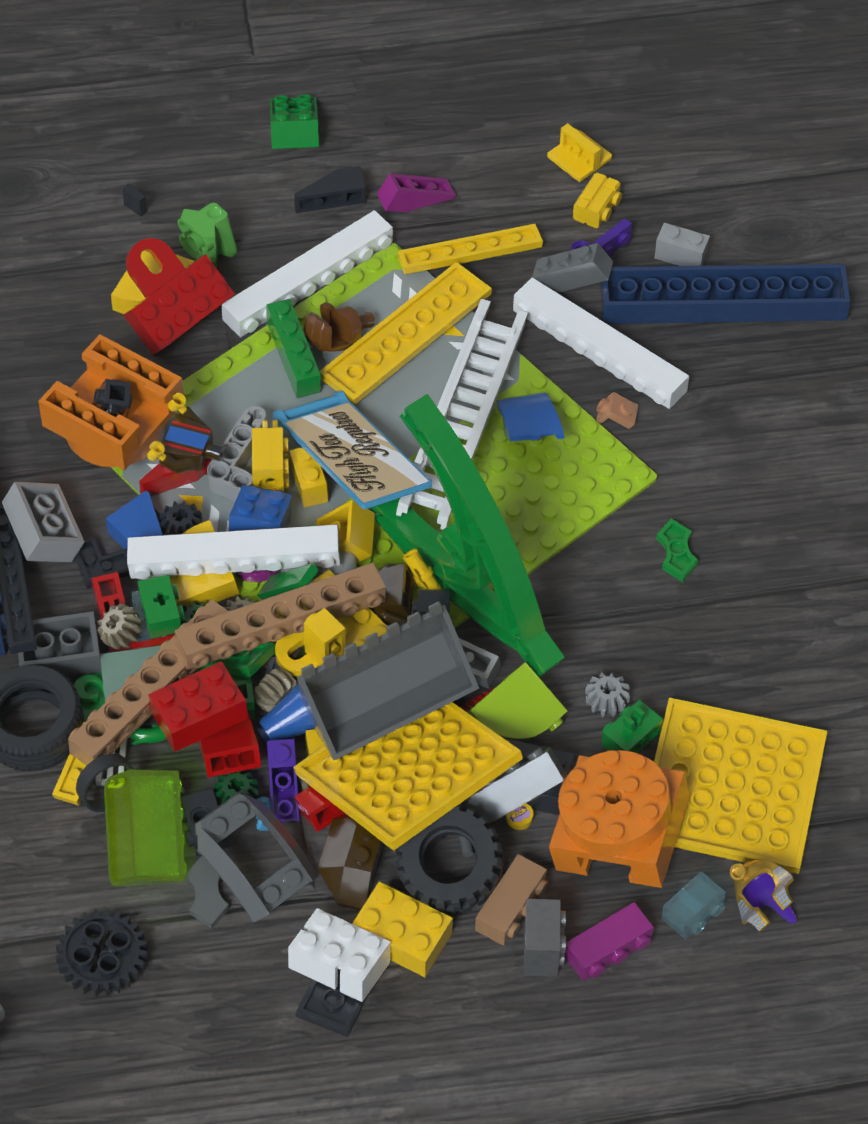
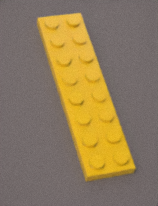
(405, 333)

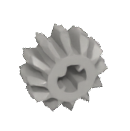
(607, 694)

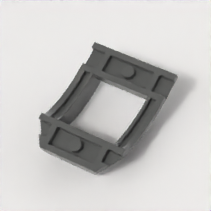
(277, 886)

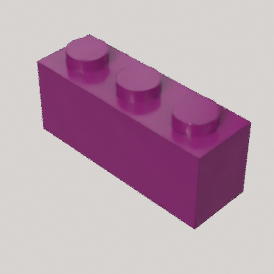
(609, 942)

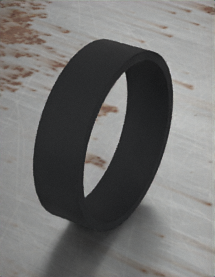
(91, 771)

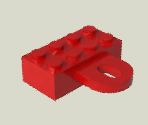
(174, 296)

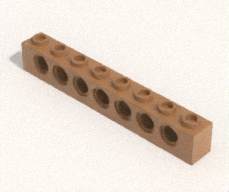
(266, 613)
(133, 713)

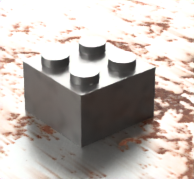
(544, 937)

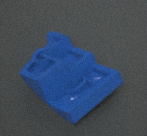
(529, 417)

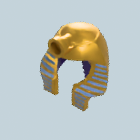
(761, 885)

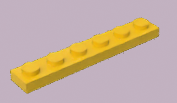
(469, 249)

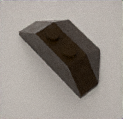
(350, 862)

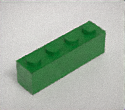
(293, 348)

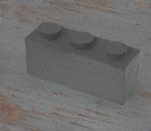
(573, 268)

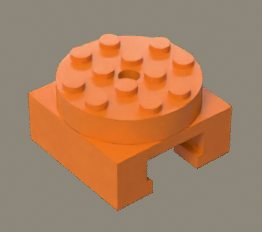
(97, 434)
(626, 832)

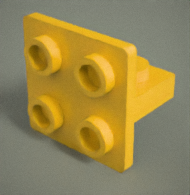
(578, 153)

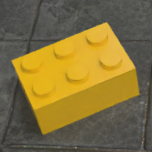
(411, 926)

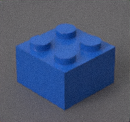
(260, 509)

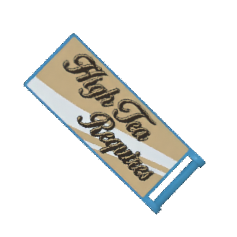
(352, 450)

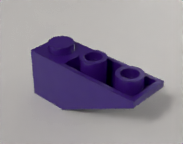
(283, 779)

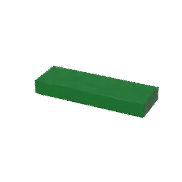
(288, 581)

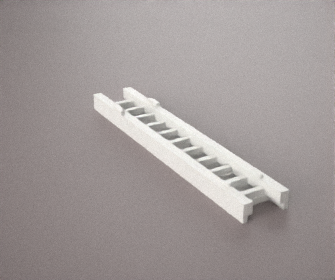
(484, 401)

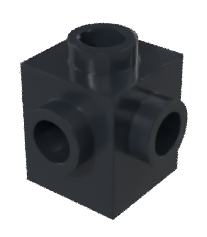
(113, 397)

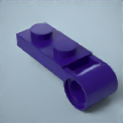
(612, 239)

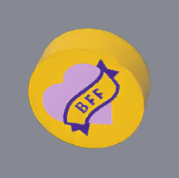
(520, 817)

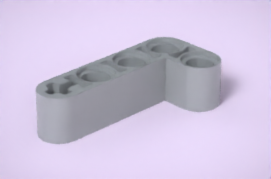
(227, 475)

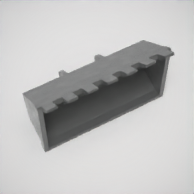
(386, 681)

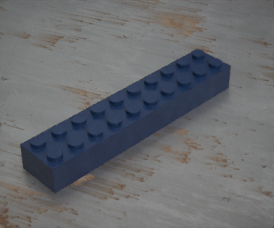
(725, 294)

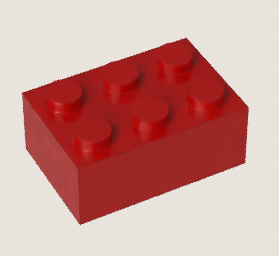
(198, 706)

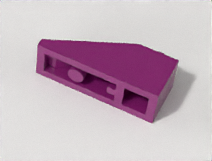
(412, 192)

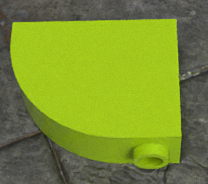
(520, 707)

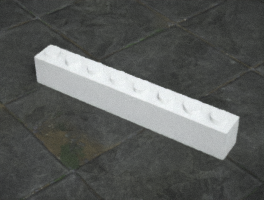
(308, 272)
(601, 343)
(233, 551)

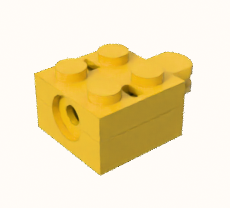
(270, 458)

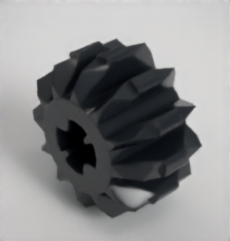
(179, 518)

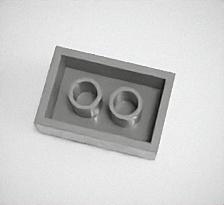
(42, 522)

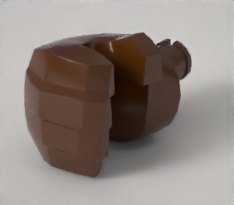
(337, 327)

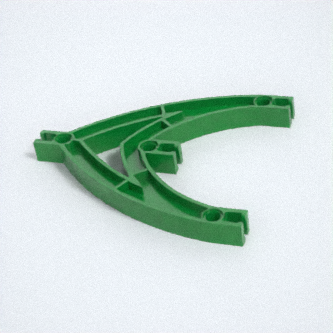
(474, 547)

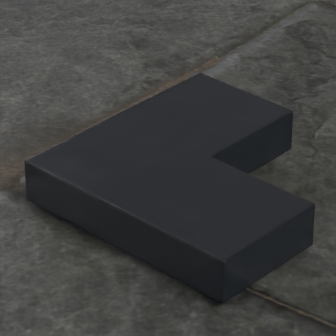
(94, 564)

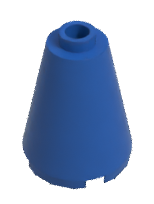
(286, 718)

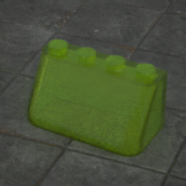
(144, 828)

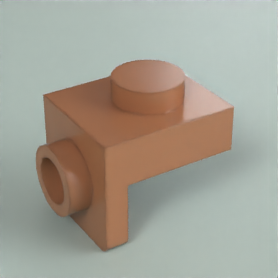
(617, 409)

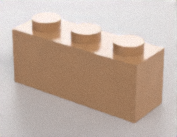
(507, 903)

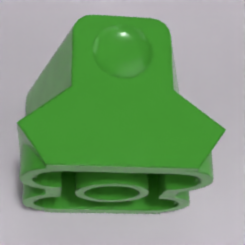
(207, 233)

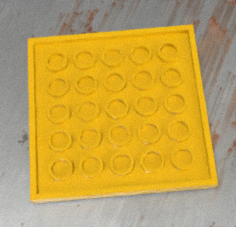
(411, 773)
(745, 780)

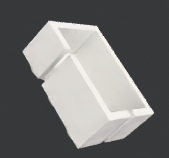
(336, 944)

